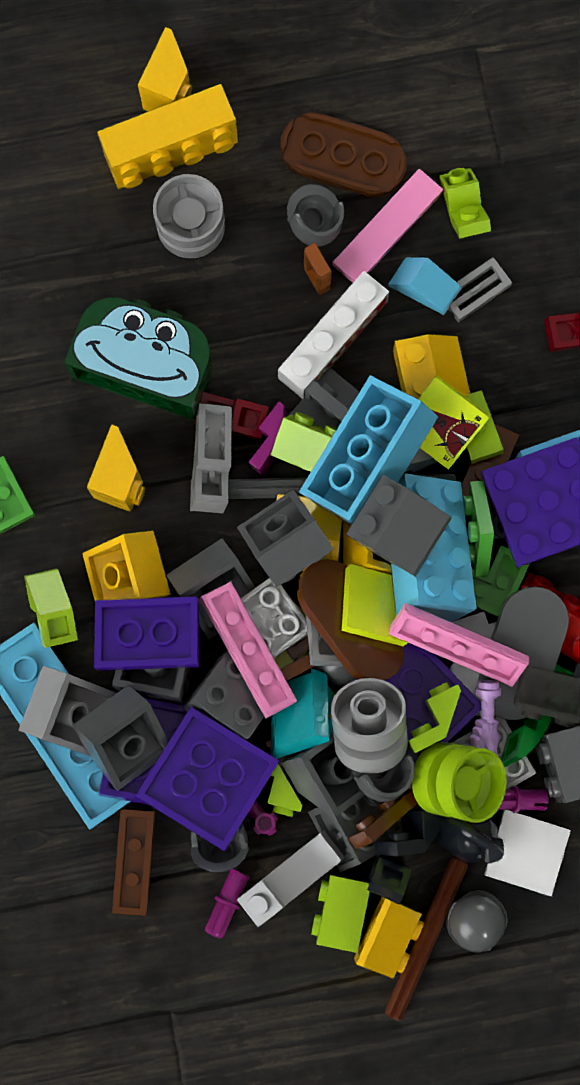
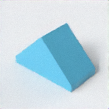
(425, 283)

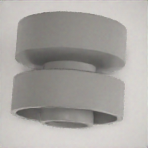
(189, 216)
(369, 725)

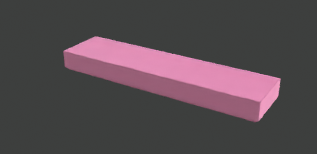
(388, 226)
(458, 645)
(248, 650)

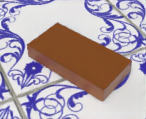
(317, 269)

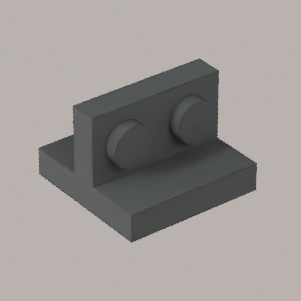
(327, 399)

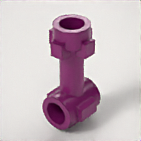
(264, 822)

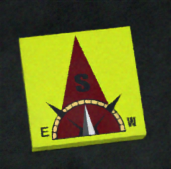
(456, 421)

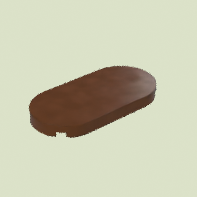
(343, 154)
(322, 601)

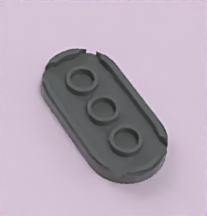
(535, 625)

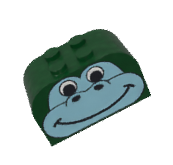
(142, 355)

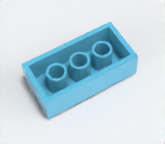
(372, 441)
(446, 578)

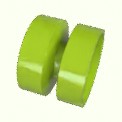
(459, 781)

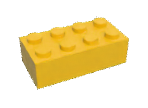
(169, 137)

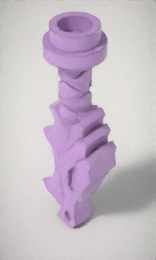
(485, 731)

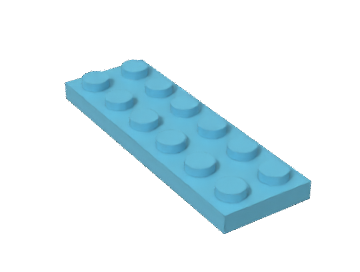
(76, 773)

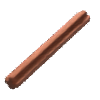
(423, 946)

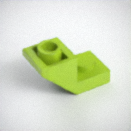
(464, 202)
(52, 607)
(442, 707)
(283, 795)

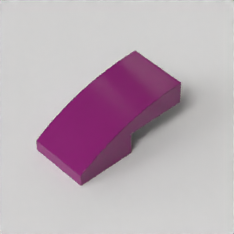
(270, 427)

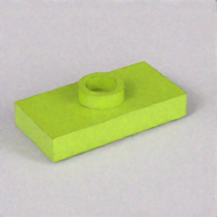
(486, 441)

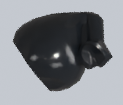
(471, 840)

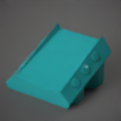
(307, 720)

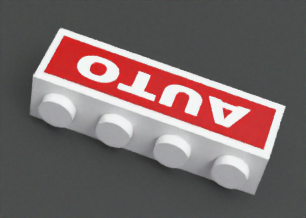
(333, 334)

